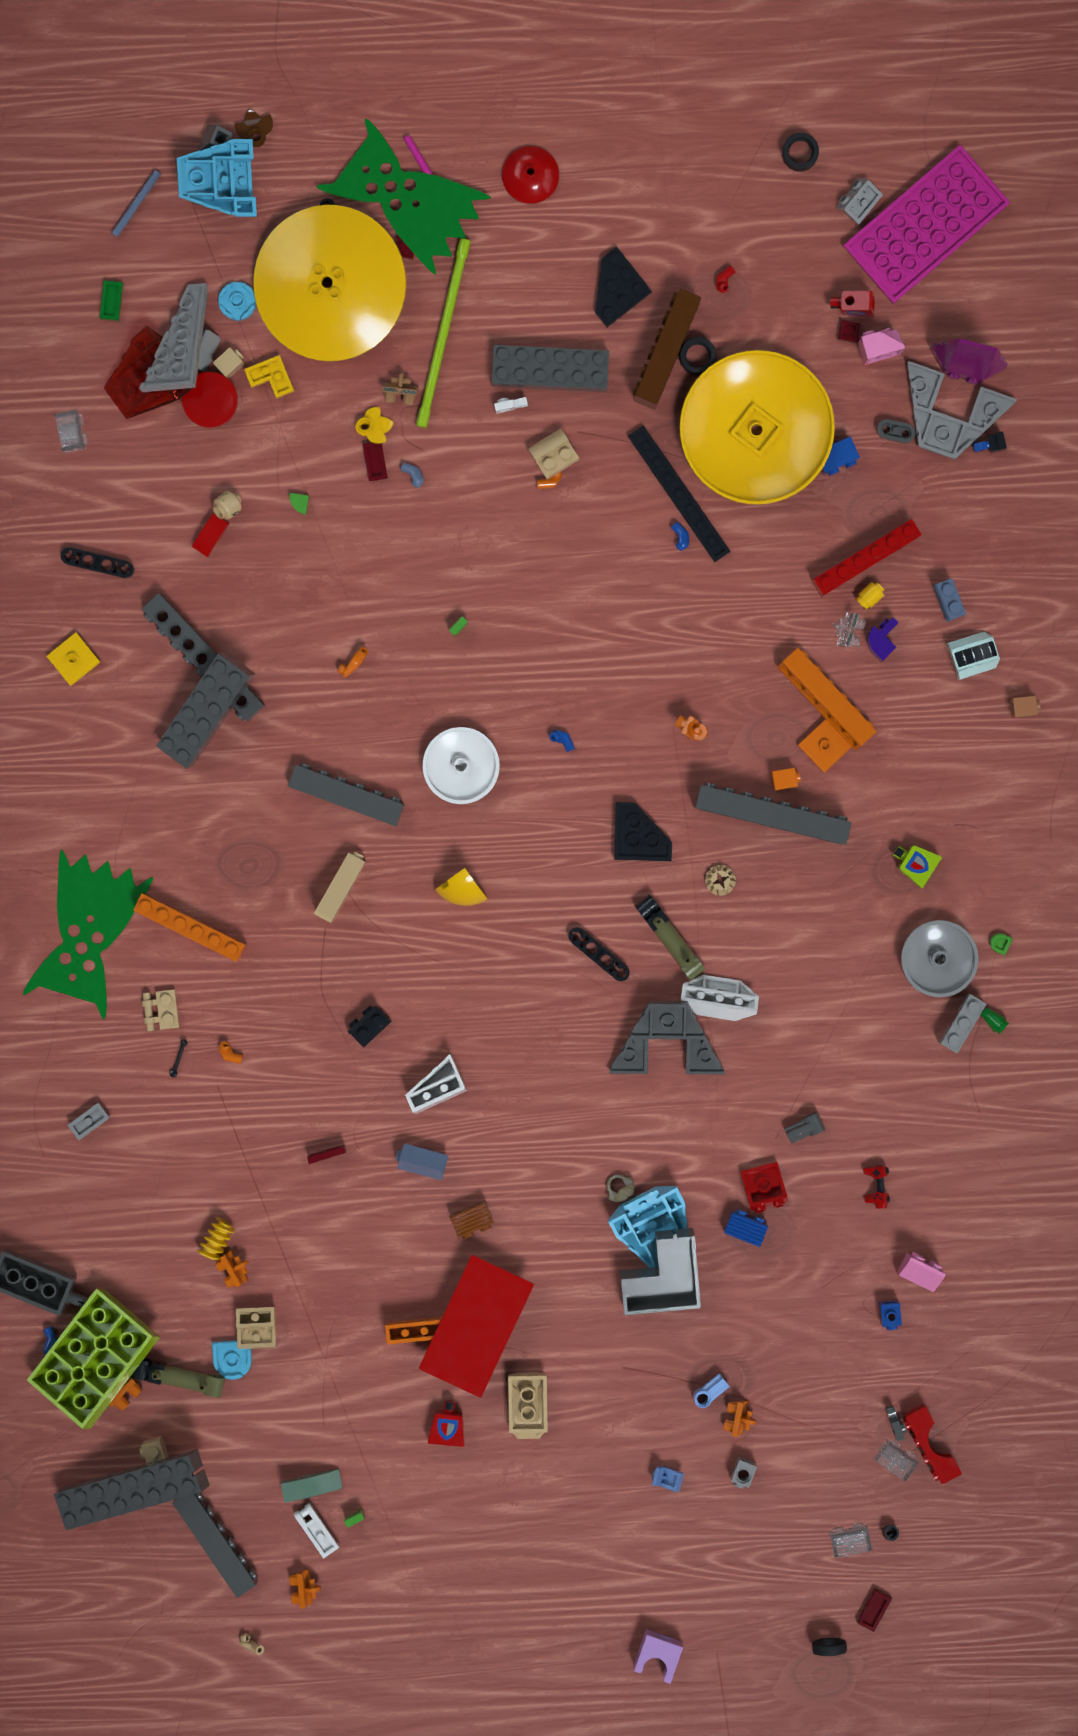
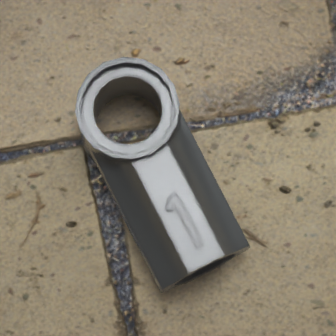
(807, 1126)

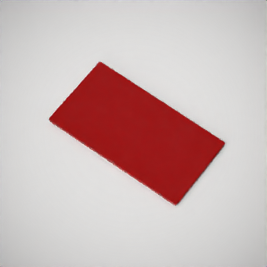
(476, 1326)

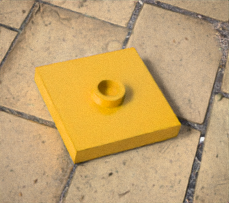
(73, 659)

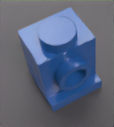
(887, 1308)

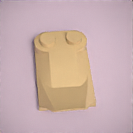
(527, 1404)

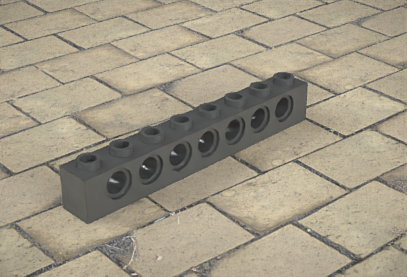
(159, 605)

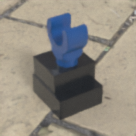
(994, 443)

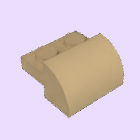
(553, 454)
(256, 1328)

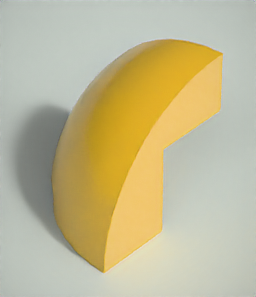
(461, 890)

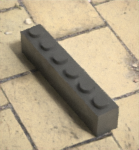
(346, 795)
(216, 1543)

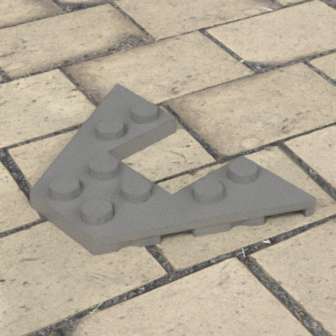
(944, 433)

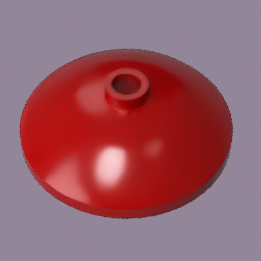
(534, 187)

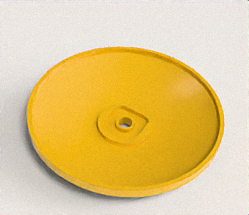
(365, 288)

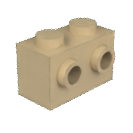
(153, 1449)

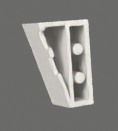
(438, 1086)

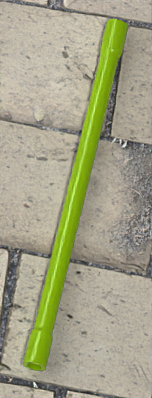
(461, 256)

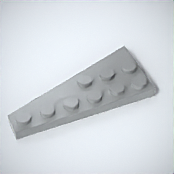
(180, 348)

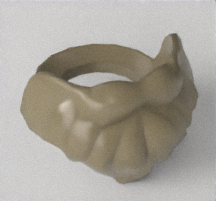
(624, 1193)

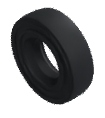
(829, 1647)

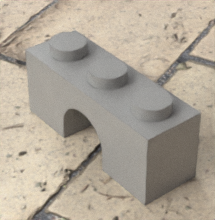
(967, 1015)

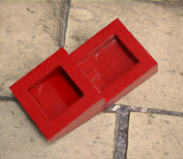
(210, 534)

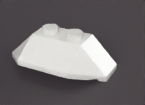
(720, 998)

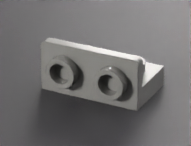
(859, 200)

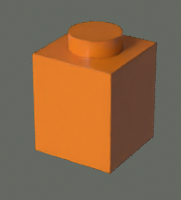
(785, 779)

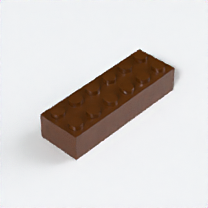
(667, 349)

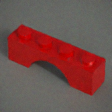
(943, 1465)

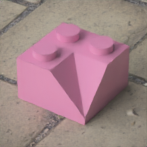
(880, 345)

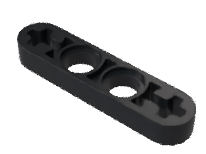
(97, 564)
(601, 951)

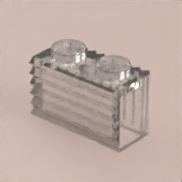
(71, 431)
(895, 1459)
(850, 1540)

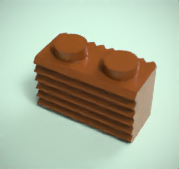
(472, 1219)

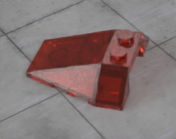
(131, 372)

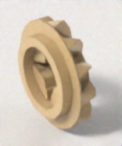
(723, 871)

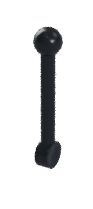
(173, 1073)

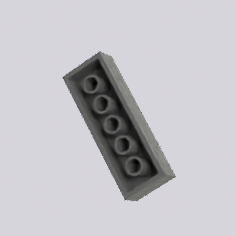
(550, 368)
(205, 709)

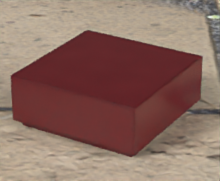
(848, 331)

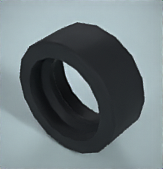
(800, 167)
(697, 341)

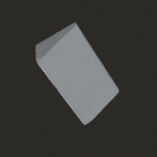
(208, 347)

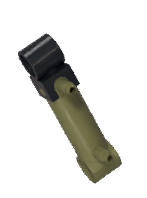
(669, 937)
(160, 1372)

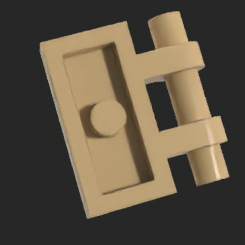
(167, 1010)

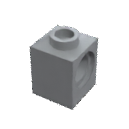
(743, 1464)

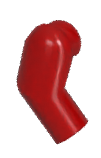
(722, 279)

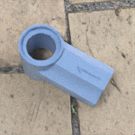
(712, 1389)

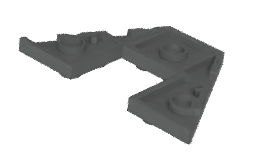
(667, 1021)

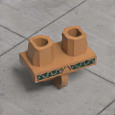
(391, 389)

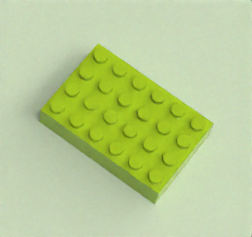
(93, 1358)

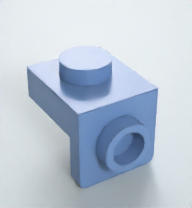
(667, 1478)

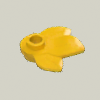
(377, 425)

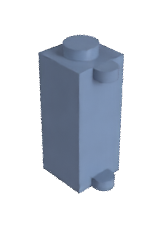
(421, 1161)

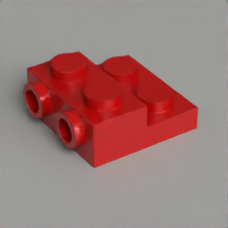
(764, 1187)

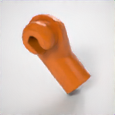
(227, 1053)

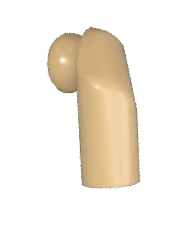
(250, 1644)

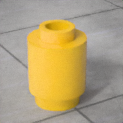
(870, 595)

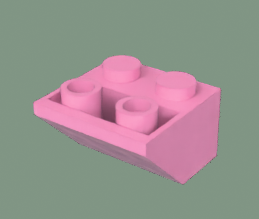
(921, 1272)

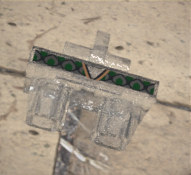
(846, 630)

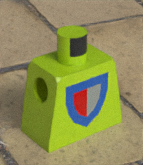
(917, 863)

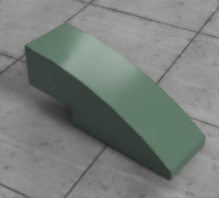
(311, 1485)

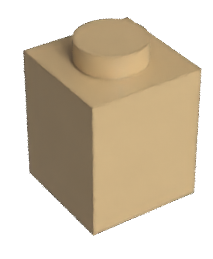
(229, 362)

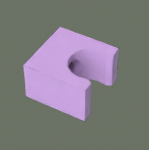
(662, 1647)

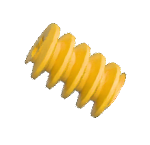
(217, 1240)

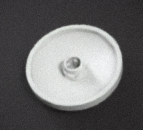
(461, 765)

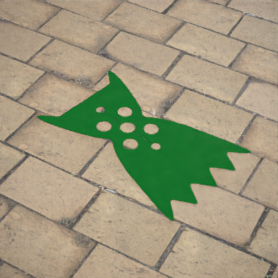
(420, 227)
(79, 896)

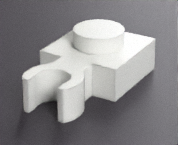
(508, 405)

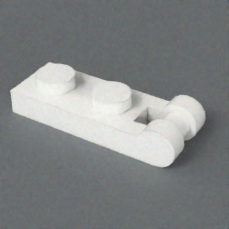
(316, 1530)

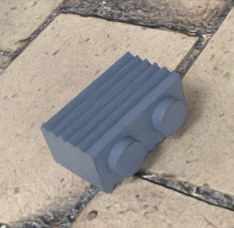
(949, 600)

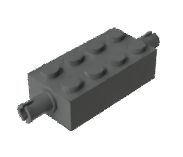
(37, 1283)

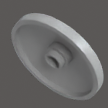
(939, 958)

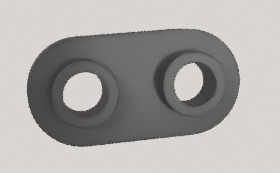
(895, 432)

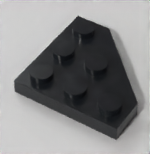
(618, 288)
(638, 836)

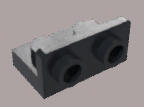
(369, 1025)

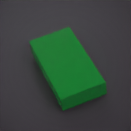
(111, 300)

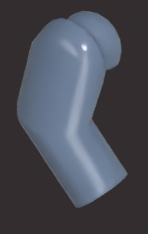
(415, 473)

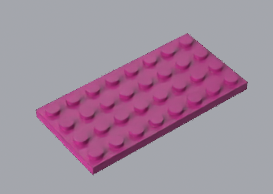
(926, 224)

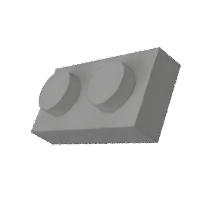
(88, 1121)

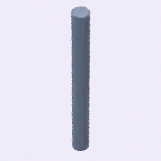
(136, 203)

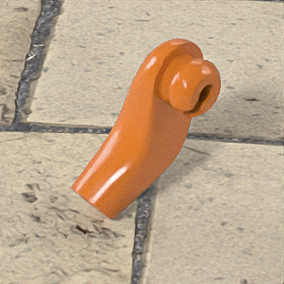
(354, 663)

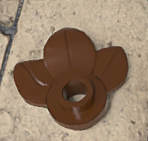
(253, 126)

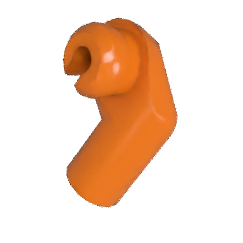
(550, 483)

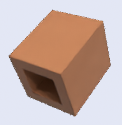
(1024, 706)

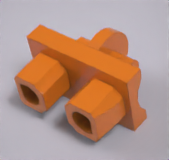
(691, 728)
(235, 1269)
(119, 1400)
(736, 1426)
(306, 1588)

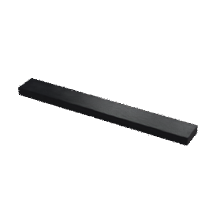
(678, 494)

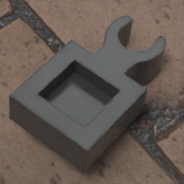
(898, 1427)

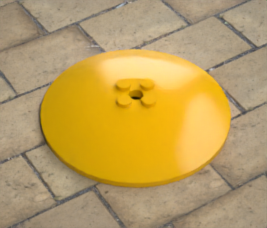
(764, 392)

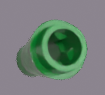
(994, 1020)

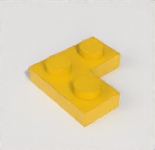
(273, 371)

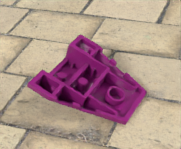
(968, 360)

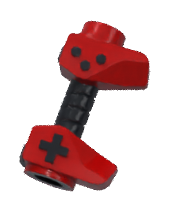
(879, 1198)

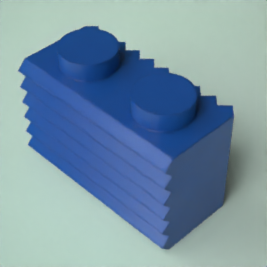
(746, 1228)

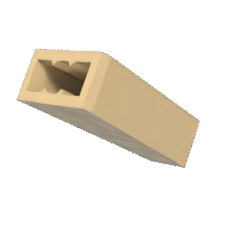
(340, 887)

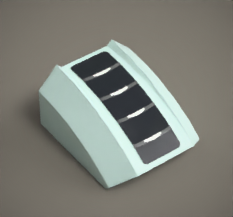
(973, 655)

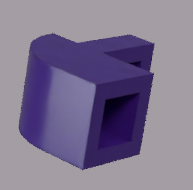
(878, 642)

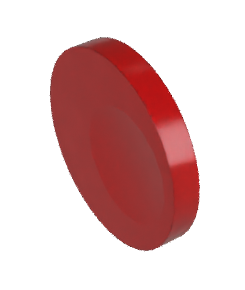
(211, 401)

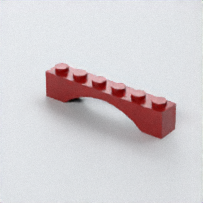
(866, 558)

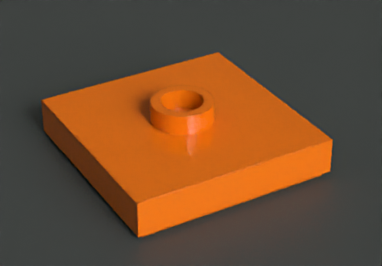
(824, 746)

